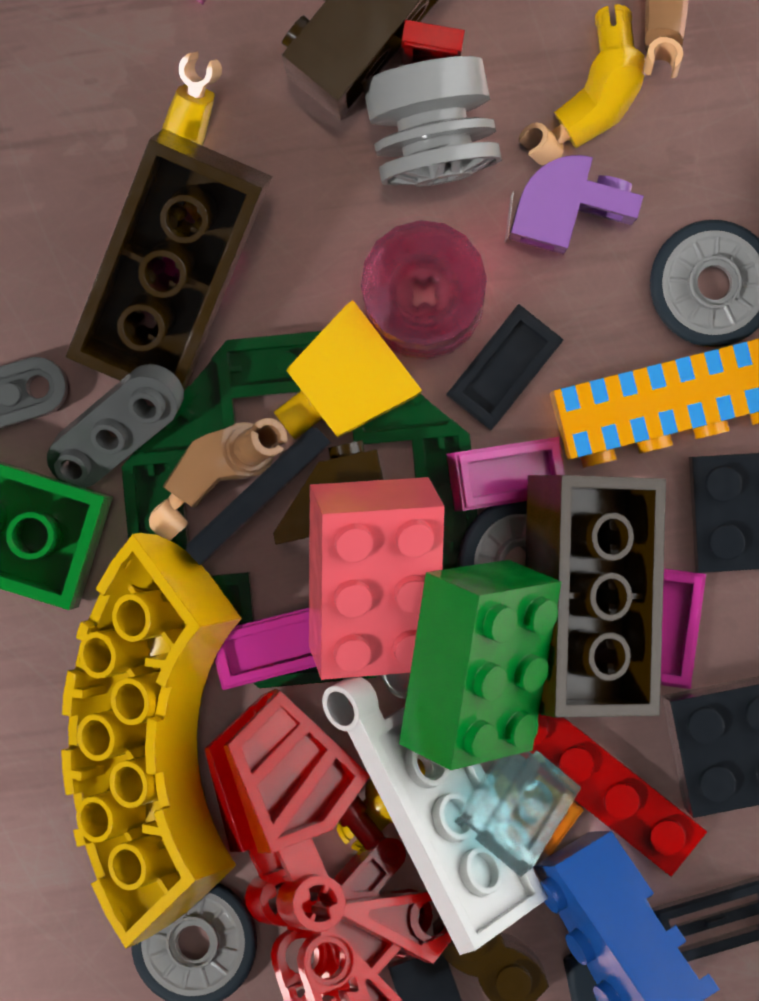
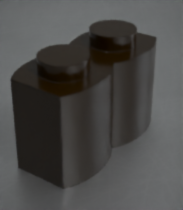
(503, 965)

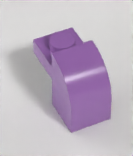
(558, 192)

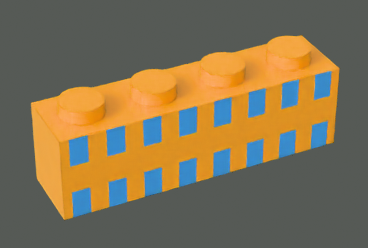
(657, 402)

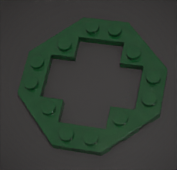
(259, 369)

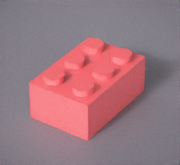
(369, 572)

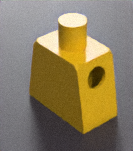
(345, 378)

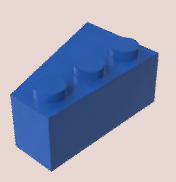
(614, 926)

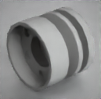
(430, 109)

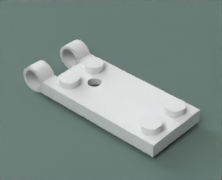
(465, 880)

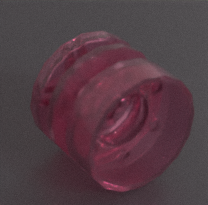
(421, 257)

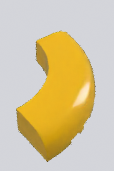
(136, 736)

